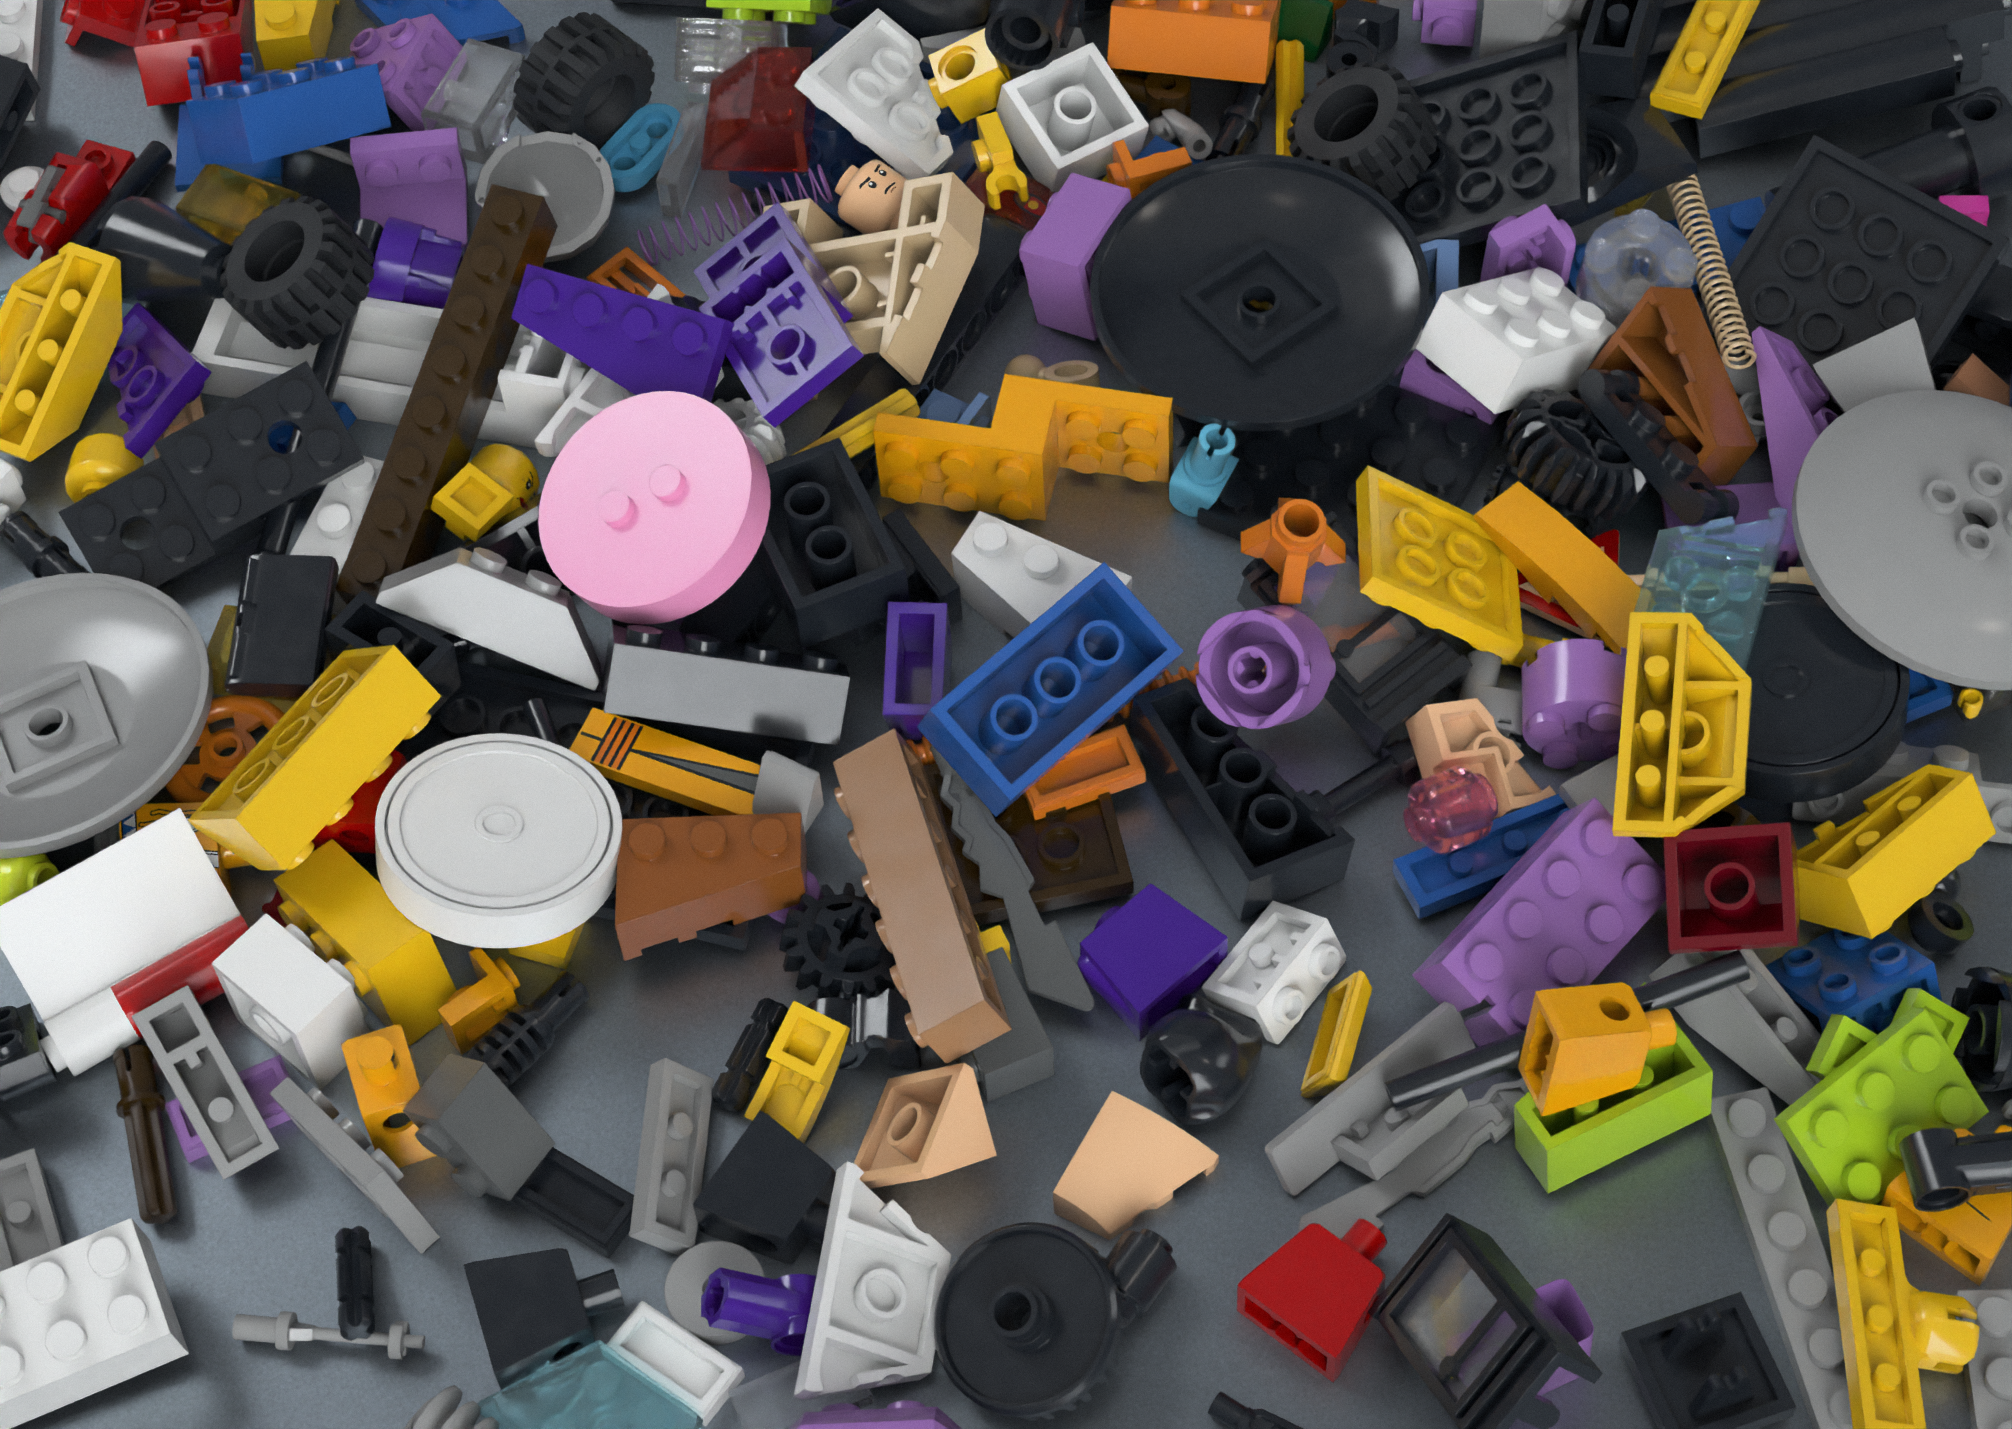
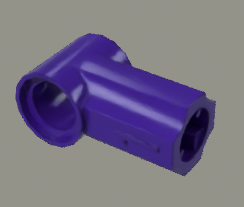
(760, 1306)

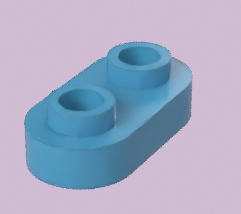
(634, 151)

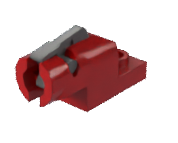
(65, 198)

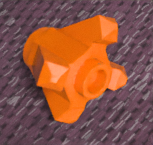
(1292, 543)

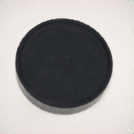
(1820, 701)

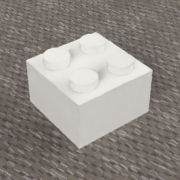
(1070, 117)
(292, 998)

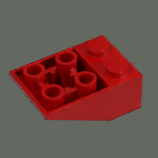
(185, 29)

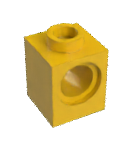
(967, 77)

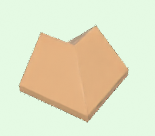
(925, 1127)

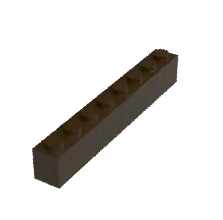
(450, 391)

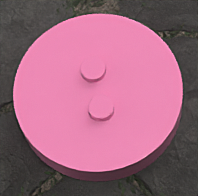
(654, 507)

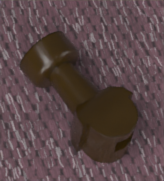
(1158, 91)

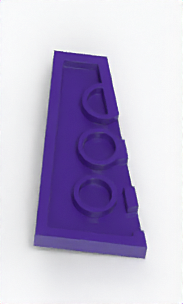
(625, 335)

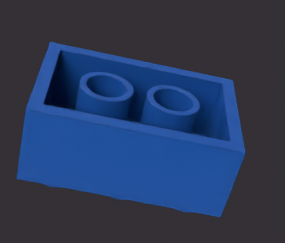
(287, 111)

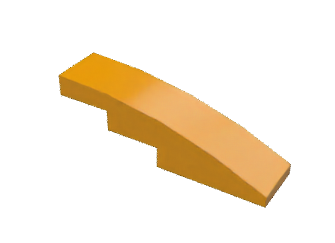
(1562, 563)

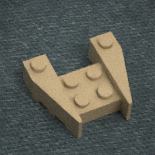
(902, 278)

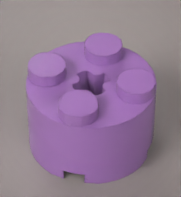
(1241, 646)
(1573, 702)

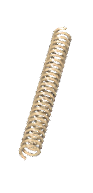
(1718, 255)

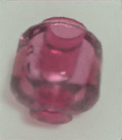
(1450, 809)

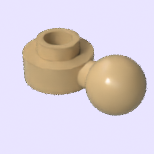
(1072, 371)

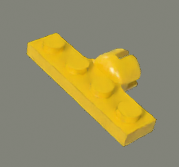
(1889, 1323)

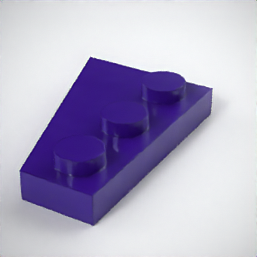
(154, 378)

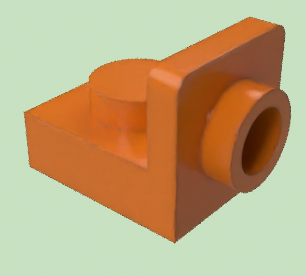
(1143, 172)

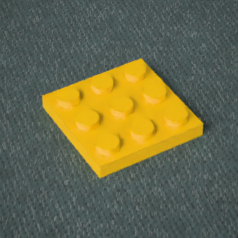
(1436, 565)

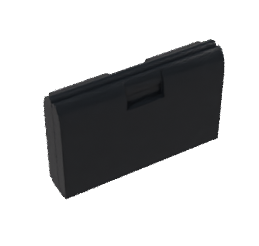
(281, 624)

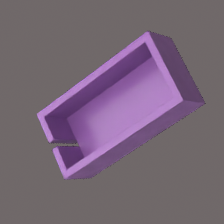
(1546, 923)

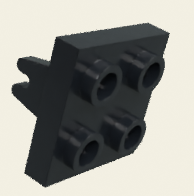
(1708, 1369)

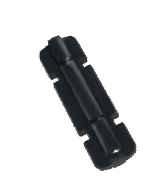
(748, 1056)
(354, 1283)

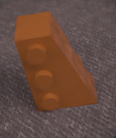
(1683, 378)
(704, 872)

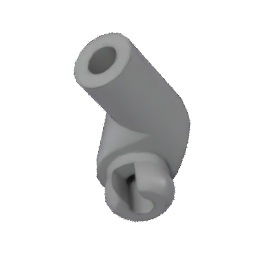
(1189, 133)

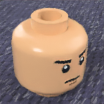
(870, 197)

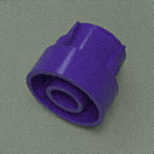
(414, 264)

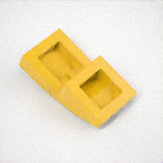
(801, 1069)

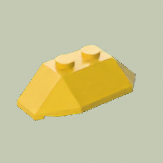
(55, 347)
(1679, 727)

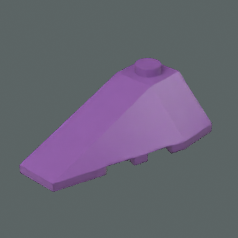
(1791, 408)

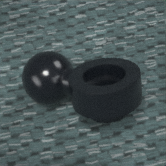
(1939, 921)

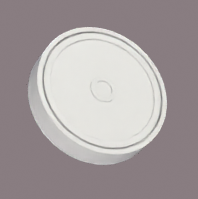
(498, 840)

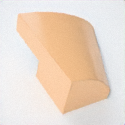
(1467, 737)
(1126, 1167)

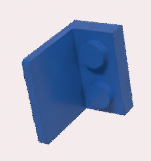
(1854, 976)

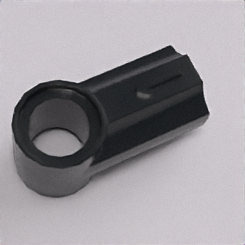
(1951, 1169)

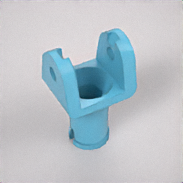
(1203, 470)

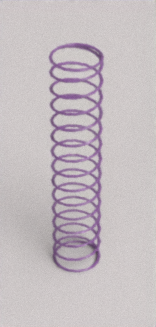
(760, 201)

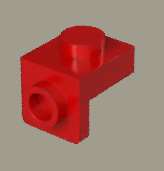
(106, 18)

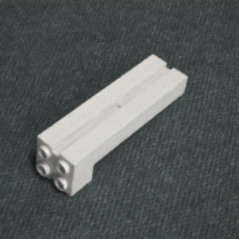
(384, 364)

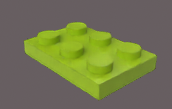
(1861, 1111)

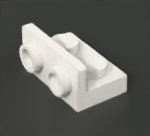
(1277, 969)

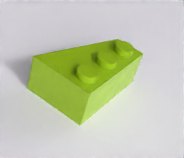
(1582, 1139)

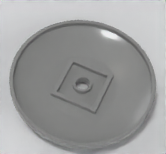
(1890, 537)
(123, 681)

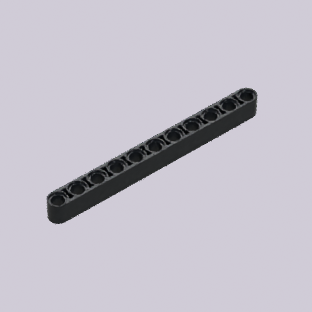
(751, 603)

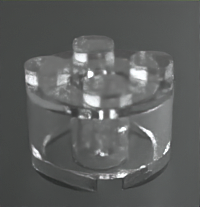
(1630, 257)

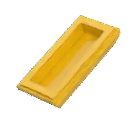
(1337, 1036)

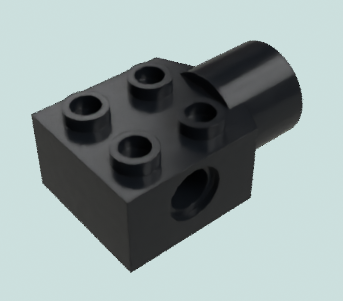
(1031, 31)

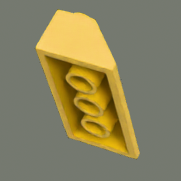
(317, 758)

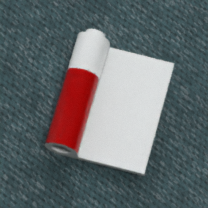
(119, 939)

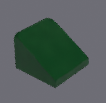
(1309, 23)

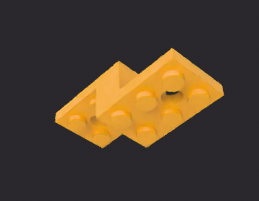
(1018, 458)

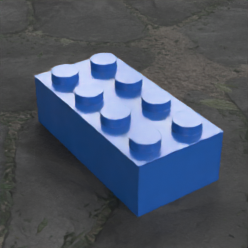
(1049, 689)

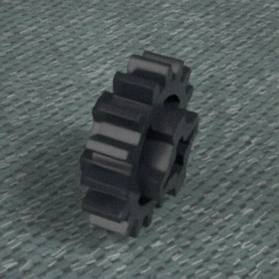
(818, 934)

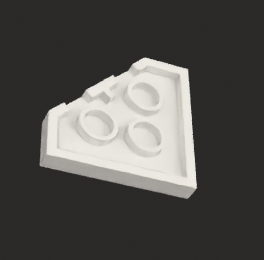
(880, 96)

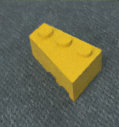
(360, 927)

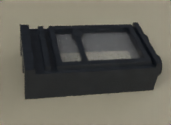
(1382, 656)
(1478, 1330)

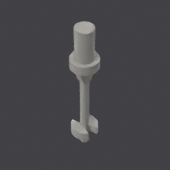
(286, 1330)

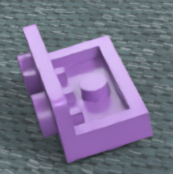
(1529, 243)

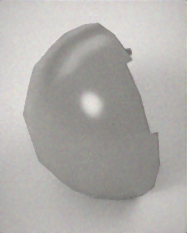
(565, 173)

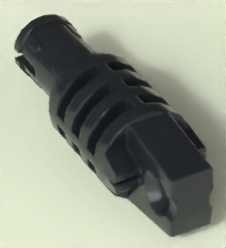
(528, 1030)

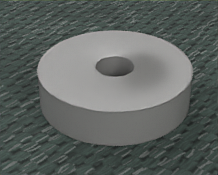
(689, 1279)

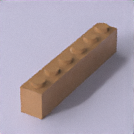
(920, 898)

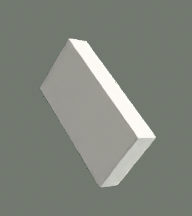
(677, 1360)

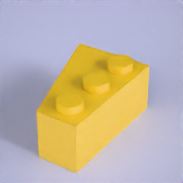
(1893, 852)

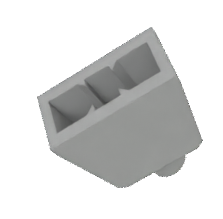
(1877, 367)

